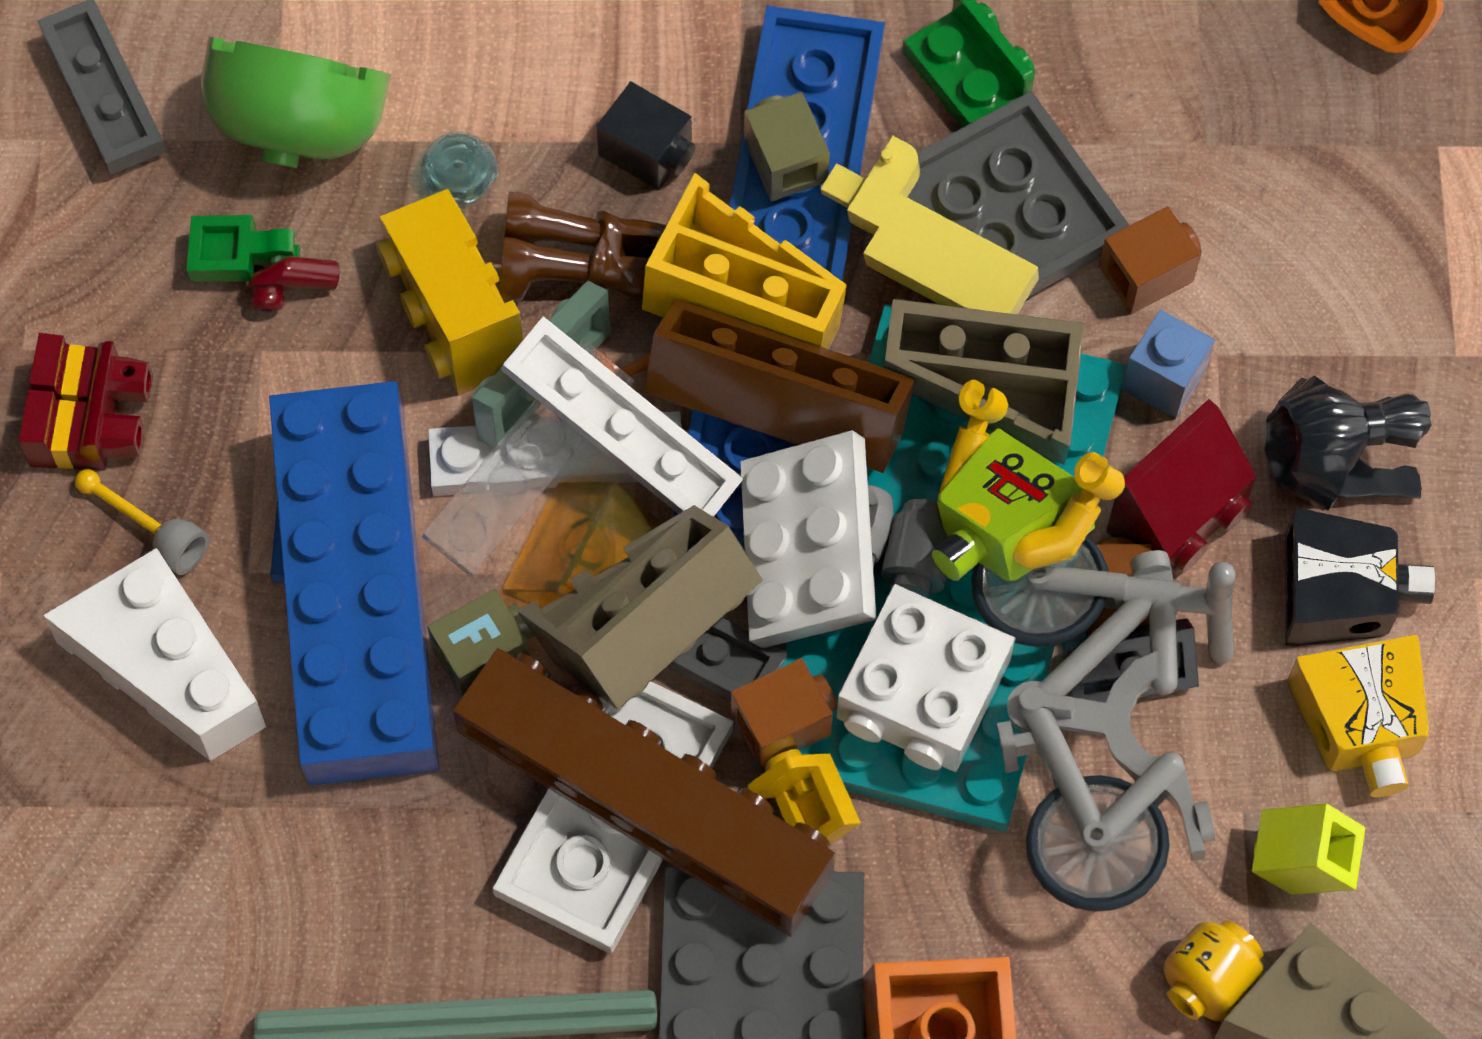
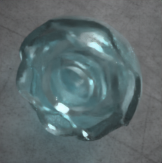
(464, 183)

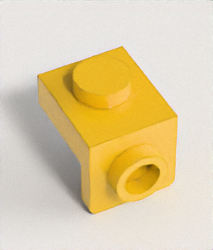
(808, 792)

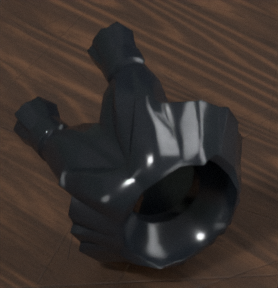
(1321, 433)

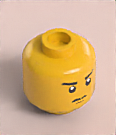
(1213, 970)

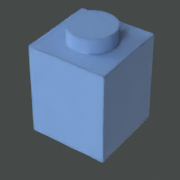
(1167, 364)

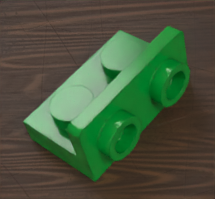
(970, 62)

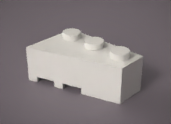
(161, 653)

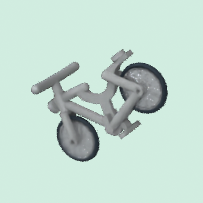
(1099, 836)

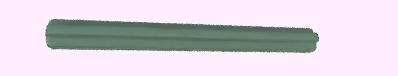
(468, 1018)

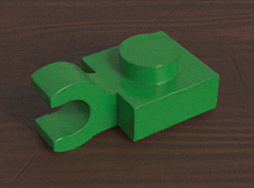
(229, 247)

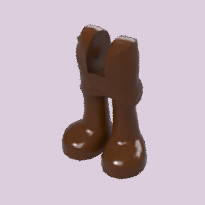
(607, 265)

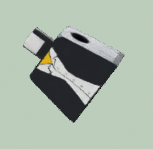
(1346, 579)

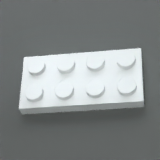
(579, 868)

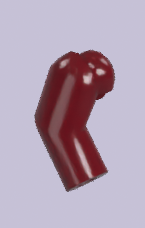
(289, 273)

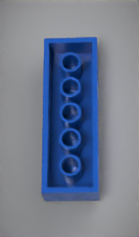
(353, 584)

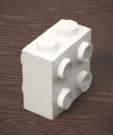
(924, 679)

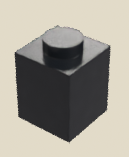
(646, 136)

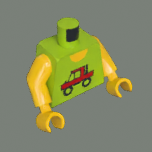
(1011, 503)

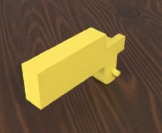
(921, 245)

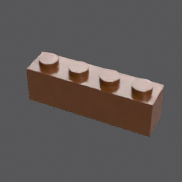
(775, 382)

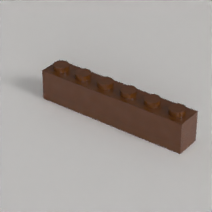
(645, 790)

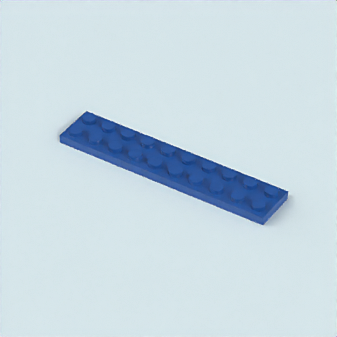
(837, 71)

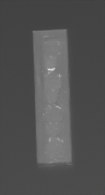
(507, 483)

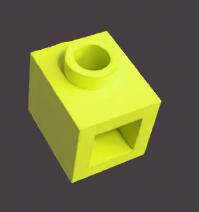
(1308, 849)

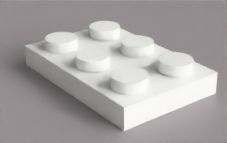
(808, 539)

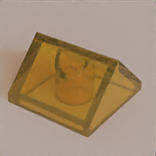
(577, 531)

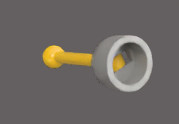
(177, 540)

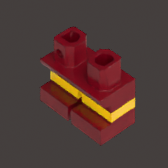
(74, 402)

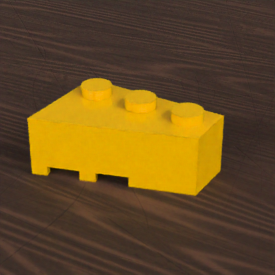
(736, 269)
(449, 290)

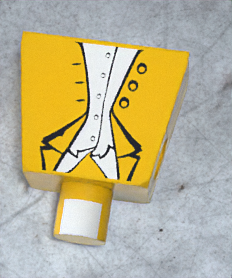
(1365, 708)

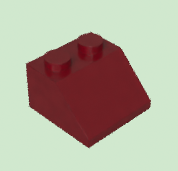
(1186, 489)

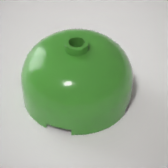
(290, 101)

